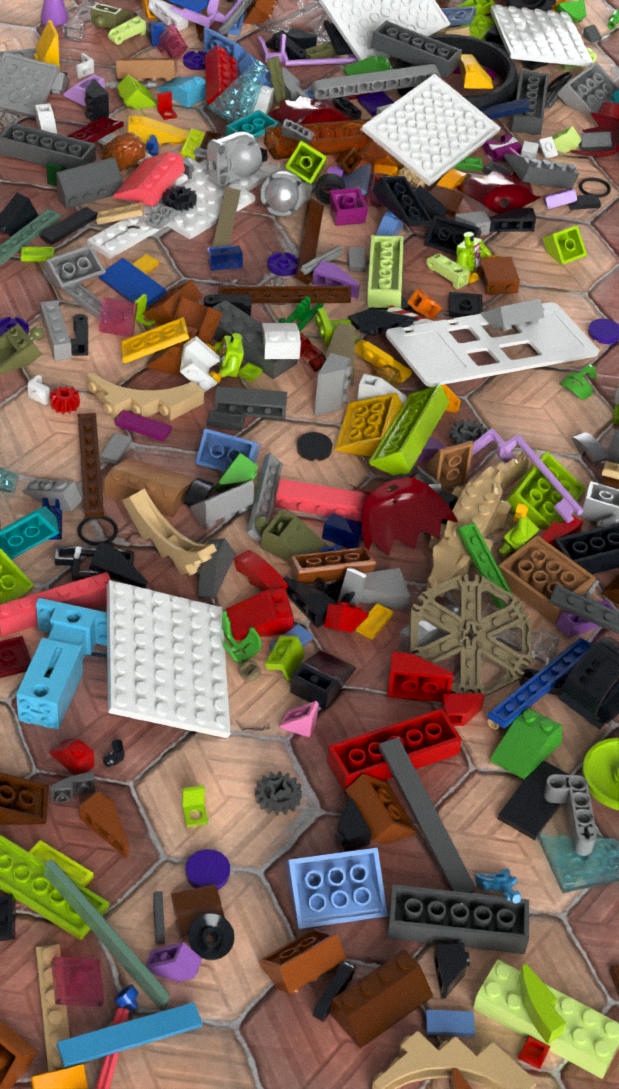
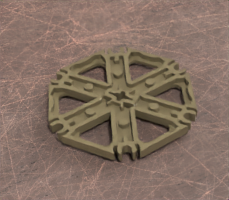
(487, 628)

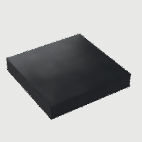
(464, 304)

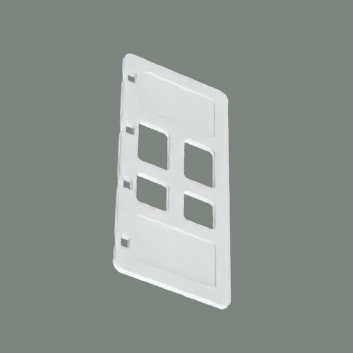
(442, 360)

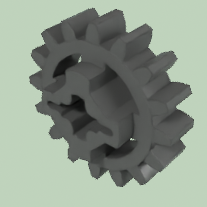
(466, 432)
(278, 793)

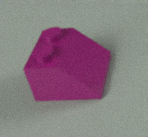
(348, 206)

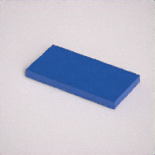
(132, 282)

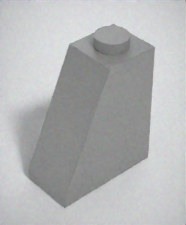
(386, 589)

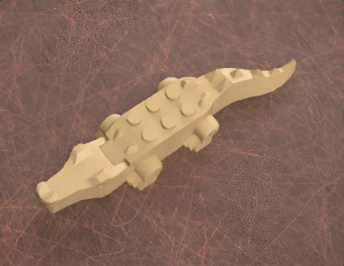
(478, 504)

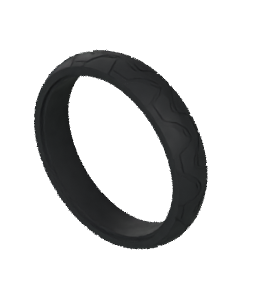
(488, 56)

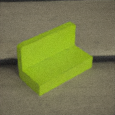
(286, 656)

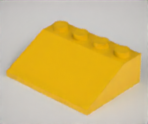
(367, 423)

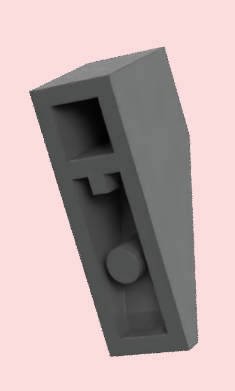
(215, 569)

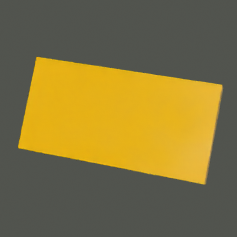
(154, 340)

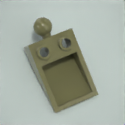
(109, 16)
(18, 348)
(287, 536)

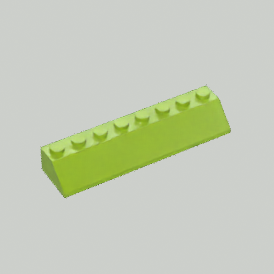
(410, 431)

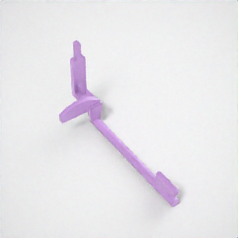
(213, 14)
(283, 56)
(565, 506)

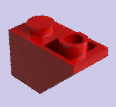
(343, 618)
(462, 707)

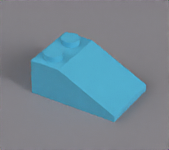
(186, 90)

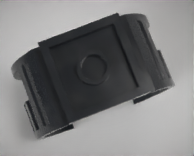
(594, 683)

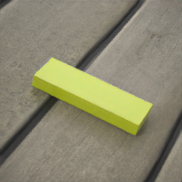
(193, 141)
(70, 867)

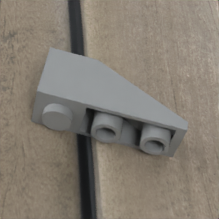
(62, 490)

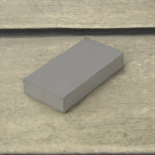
(356, 259)
(115, 448)
(353, 582)

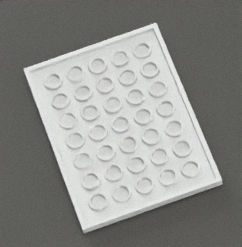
(360, 18)
(540, 36)
(431, 129)
(166, 660)

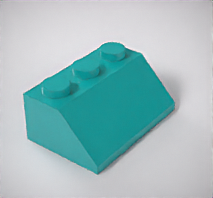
(253, 123)
(28, 532)

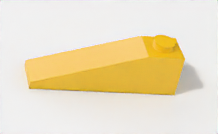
(473, 73)
(165, 133)

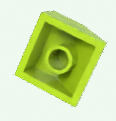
(135, 93)
(565, 245)

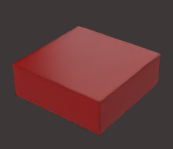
(534, 1052)

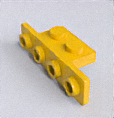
(379, 358)

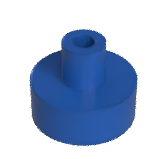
(127, 997)

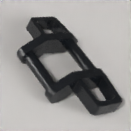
(78, 552)

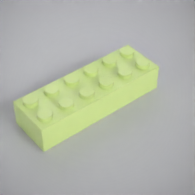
(385, 271)
(588, 1036)

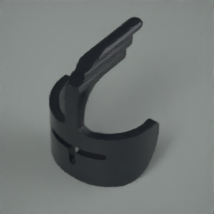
(334, 590)

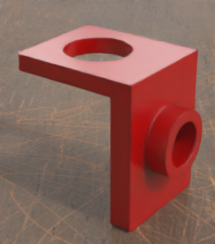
(164, 105)

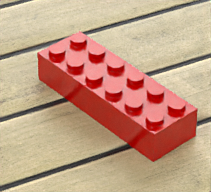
(220, 72)
(424, 738)

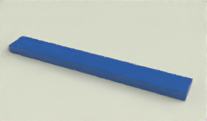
(538, 685)

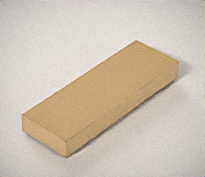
(120, 213)

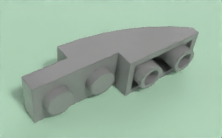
(292, 86)

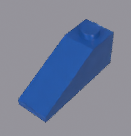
(156, 29)

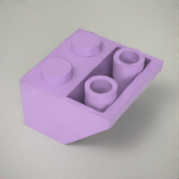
(78, 91)

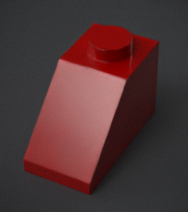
(74, 756)

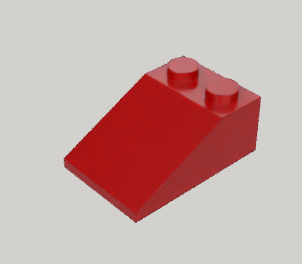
(265, 612)
(417, 678)

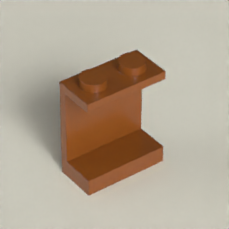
(500, 275)
(199, 317)

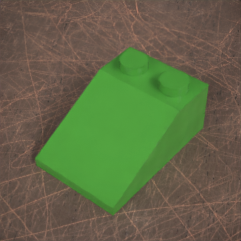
(368, 65)
(527, 743)

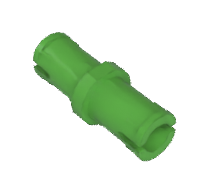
(614, 19)

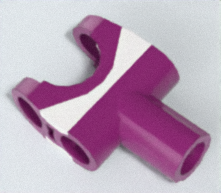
(496, 151)

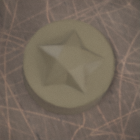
(250, 671)

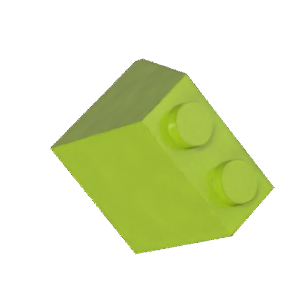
(306, 162)

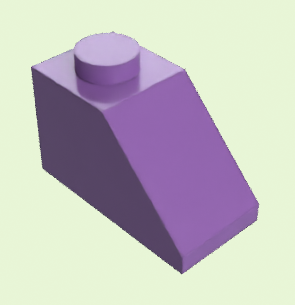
(174, 962)

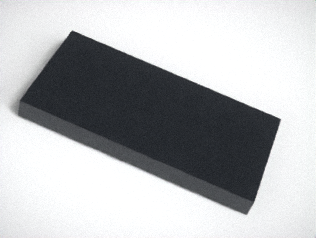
(527, 808)

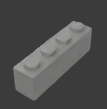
(55, 330)

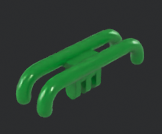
(303, 313)

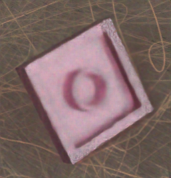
(172, 42)
(118, 317)
(77, 981)

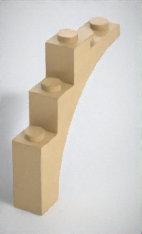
(168, 402)
(169, 542)
(422, 1061)

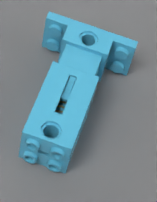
(58, 661)

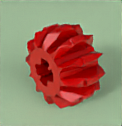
(64, 399)

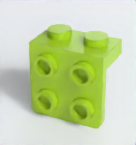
(326, 327)

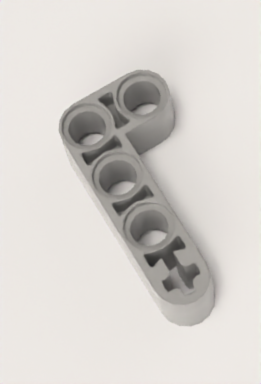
(574, 792)

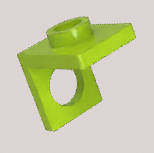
(141, 308)
(193, 800)

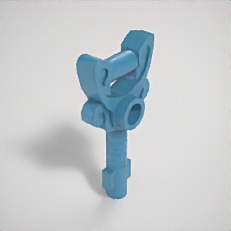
(500, 882)

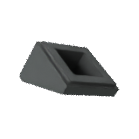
(591, 33)

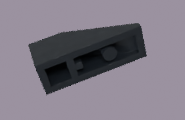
(514, 221)
(116, 565)
(309, 601)

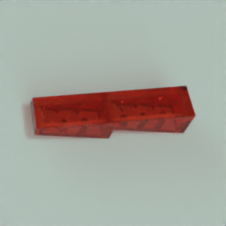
(310, 354)

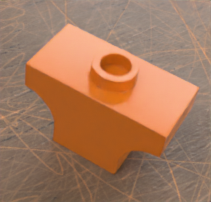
(424, 304)

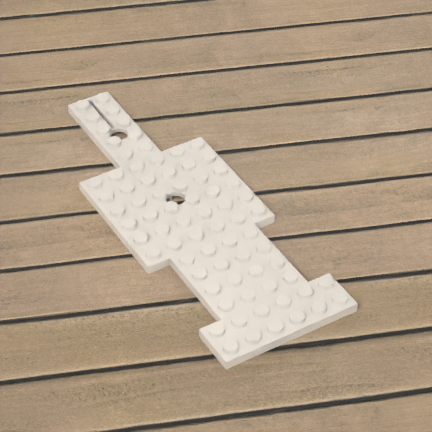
(187, 223)

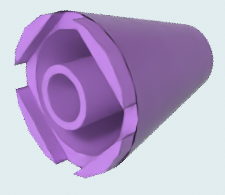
(54, 11)

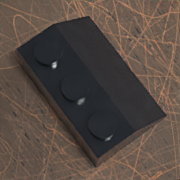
(448, 234)

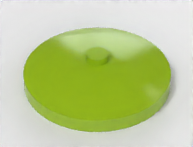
(602, 772)

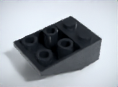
(375, 321)
(320, 678)

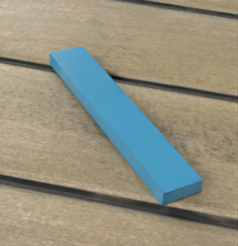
(128, 1035)

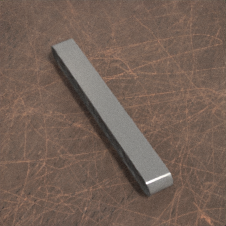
(372, 82)

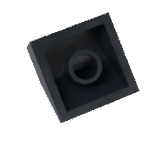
(96, 101)

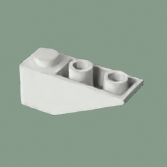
(45, 118)
(374, 386)

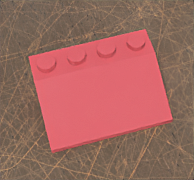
(152, 179)

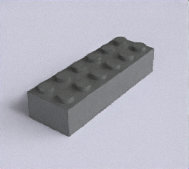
(415, 48)
(534, 88)
(45, 147)
(236, 321)
(458, 917)

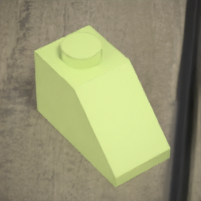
(566, 140)

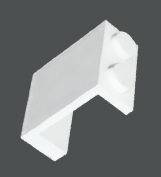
(196, 362)

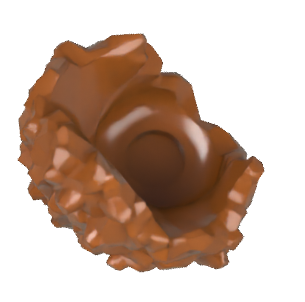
(126, 150)

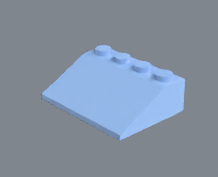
(336, 888)

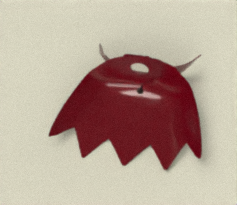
(307, 111)
(605, 124)
(498, 186)
(416, 510)

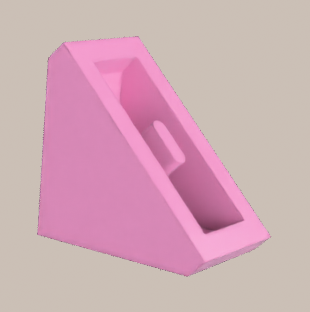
(301, 719)

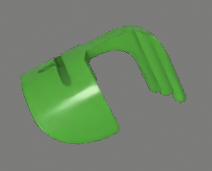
(580, 391)
(252, 640)

